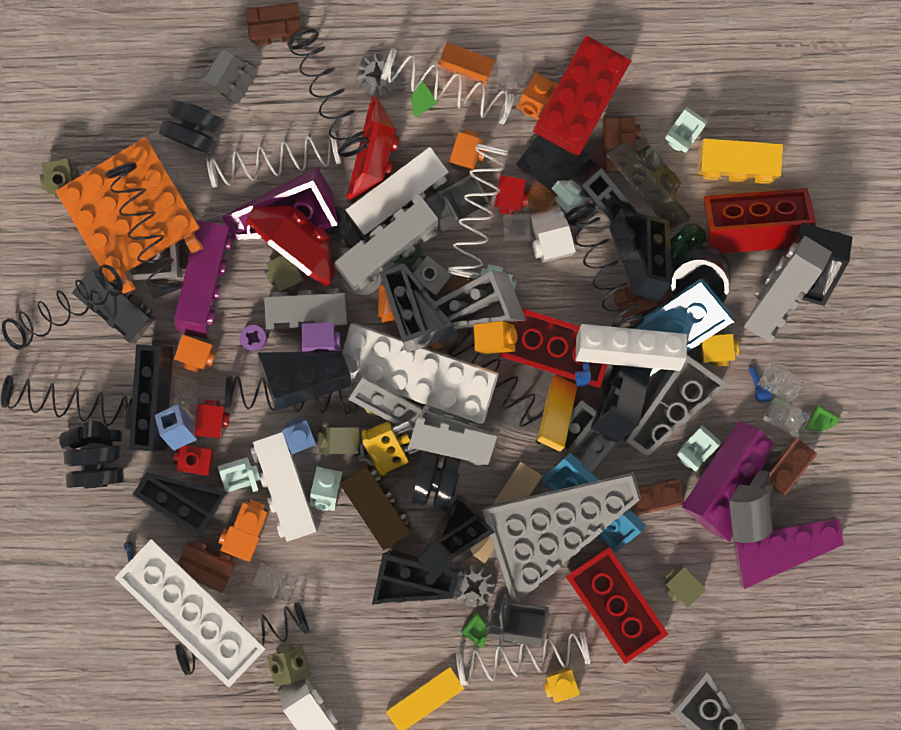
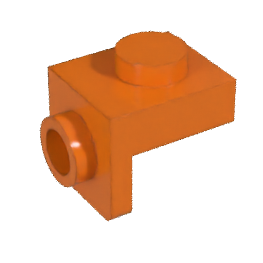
(536, 96)

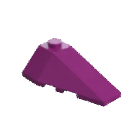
(304, 193)

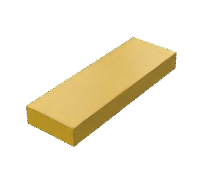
(557, 413)
(425, 699)

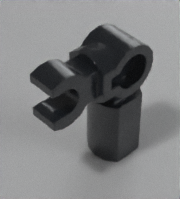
(347, 231)
(90, 433)

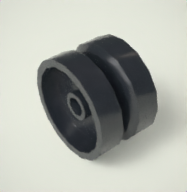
(193, 123)
(702, 263)
(94, 467)
(436, 479)

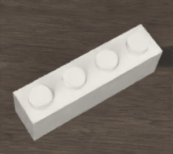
(398, 191)
(631, 347)
(284, 486)

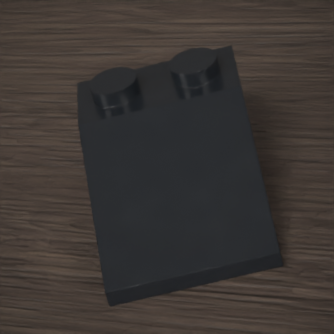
(840, 247)

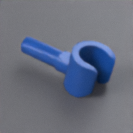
(583, 377)
(761, 394)

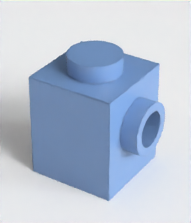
(175, 427)
(299, 435)

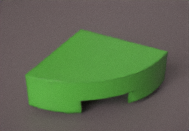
(422, 100)
(821, 419)
(476, 630)

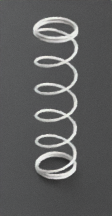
(506, 107)
(212, 171)
(458, 270)
(583, 647)

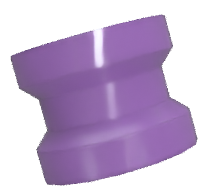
(257, 339)

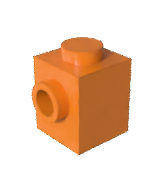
(464, 151)
(195, 353)
(251, 517)
(239, 543)

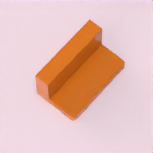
(467, 63)

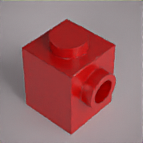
(511, 195)
(211, 419)
(194, 459)

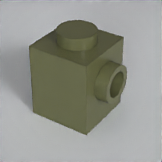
(283, 272)
(338, 440)
(683, 586)

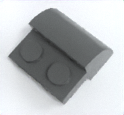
(585, 443)
(752, 510)

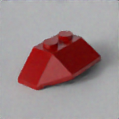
(373, 162)
(295, 239)

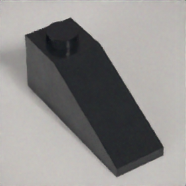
(601, 190)

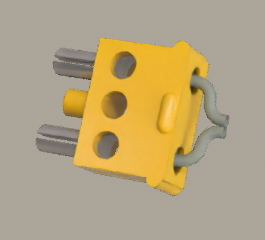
(386, 446)

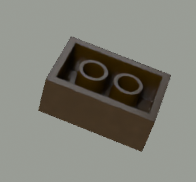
(376, 506)

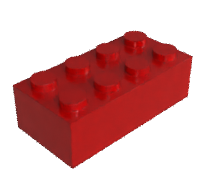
(581, 95)
(550, 347)
(616, 604)

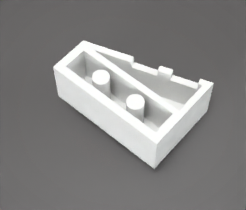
(551, 234)
(306, 707)

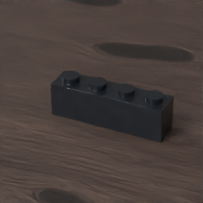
(150, 395)

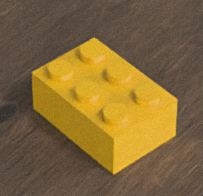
(739, 160)

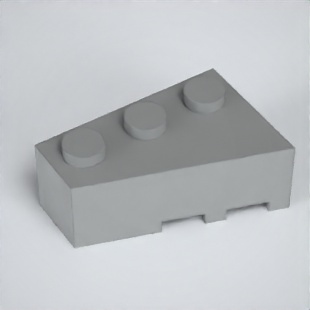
(454, 436)

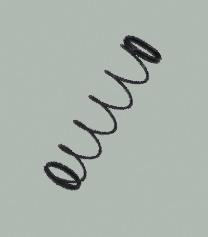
(350, 141)
(122, 171)
(584, 217)
(101, 280)
(459, 342)
(230, 386)
(7, 392)
(303, 626)

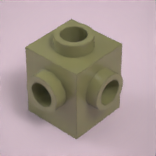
(52, 169)
(288, 665)

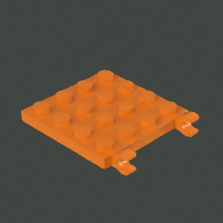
(106, 232)

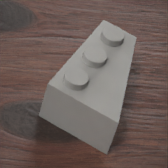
(482, 301)
(293, 311)

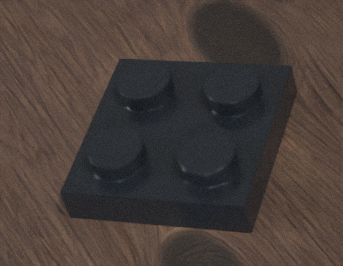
(549, 162)

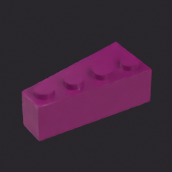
(201, 280)
(733, 465)
(785, 549)

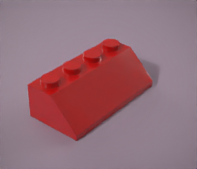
(756, 219)

